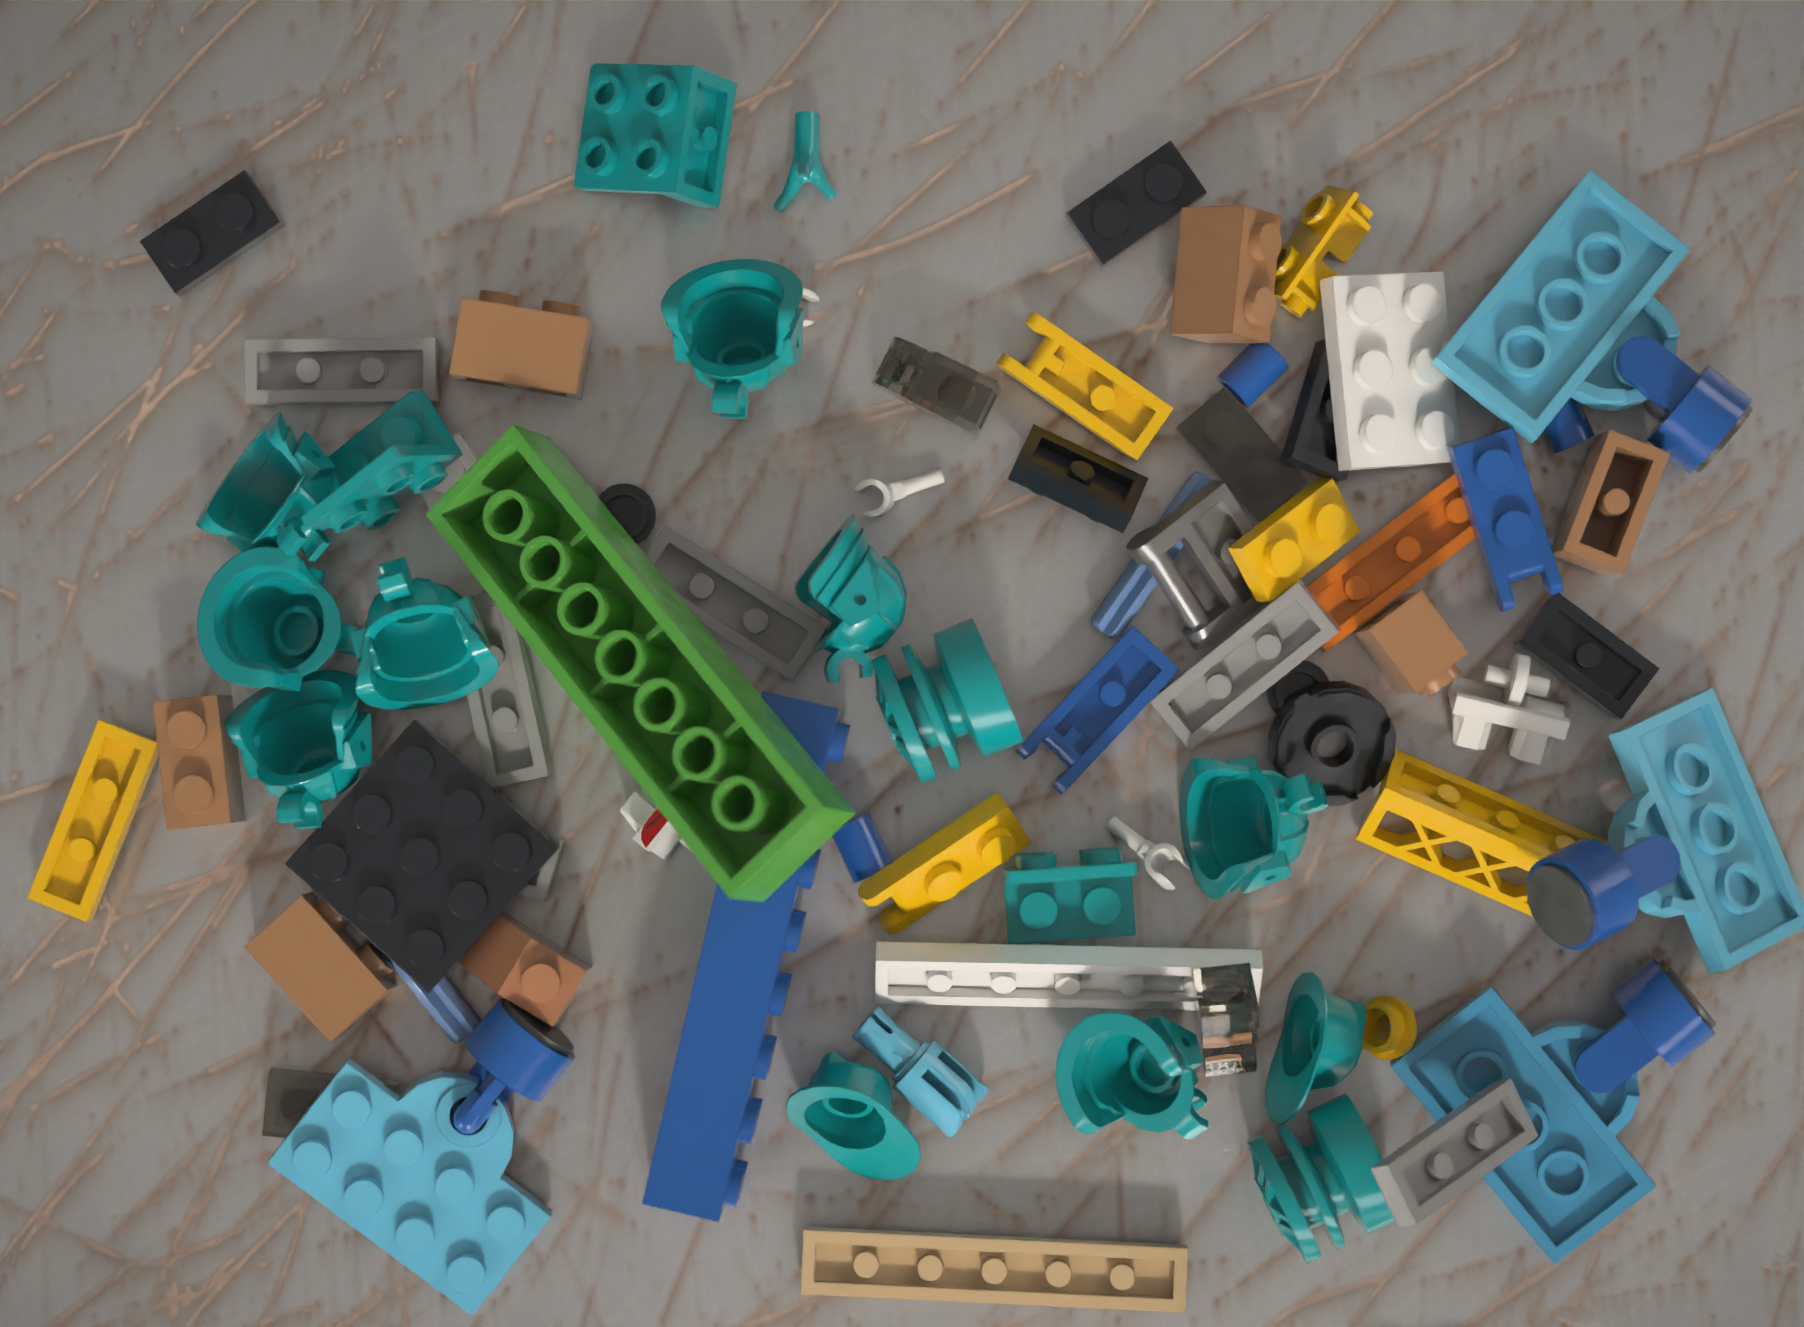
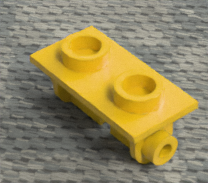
(1329, 224)

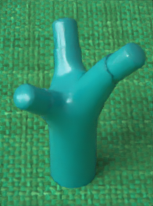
(806, 161)

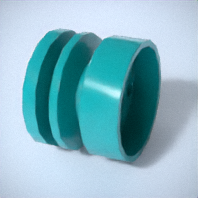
(946, 701)
(1321, 1178)

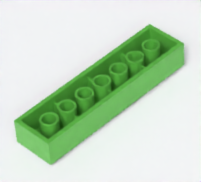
(640, 665)

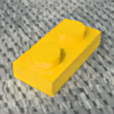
(1294, 539)

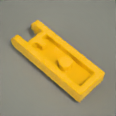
(1089, 389)
(945, 863)

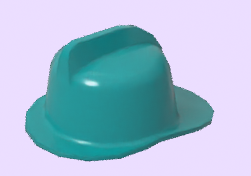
(1315, 1048)
(853, 1119)

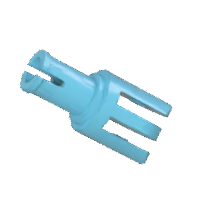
(923, 1073)

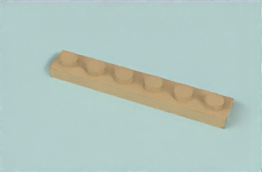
(994, 1269)

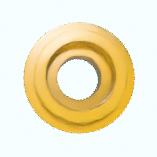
(1376, 1034)

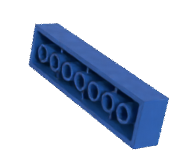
(729, 1013)

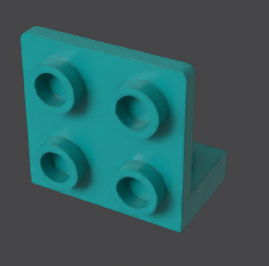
(656, 131)
(384, 465)
(1069, 898)

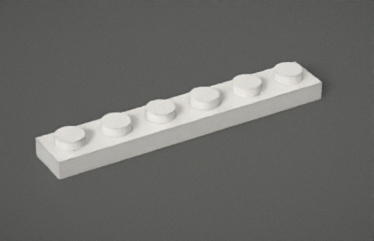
(1051, 975)

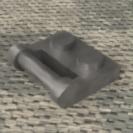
(1206, 528)

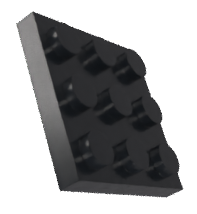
(422, 856)

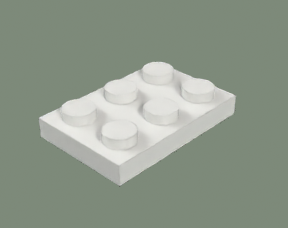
(1383, 388)

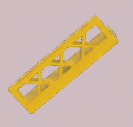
(1453, 809)

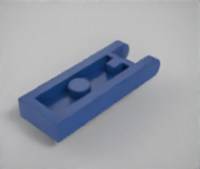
(1504, 513)
(1101, 705)

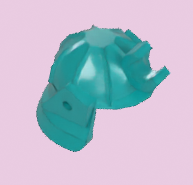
(736, 327)
(270, 492)
(857, 594)
(269, 621)
(420, 644)
(304, 743)
(1243, 823)
(1132, 1072)

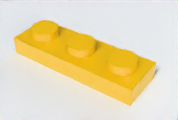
(94, 820)

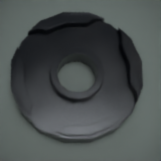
(1327, 709)

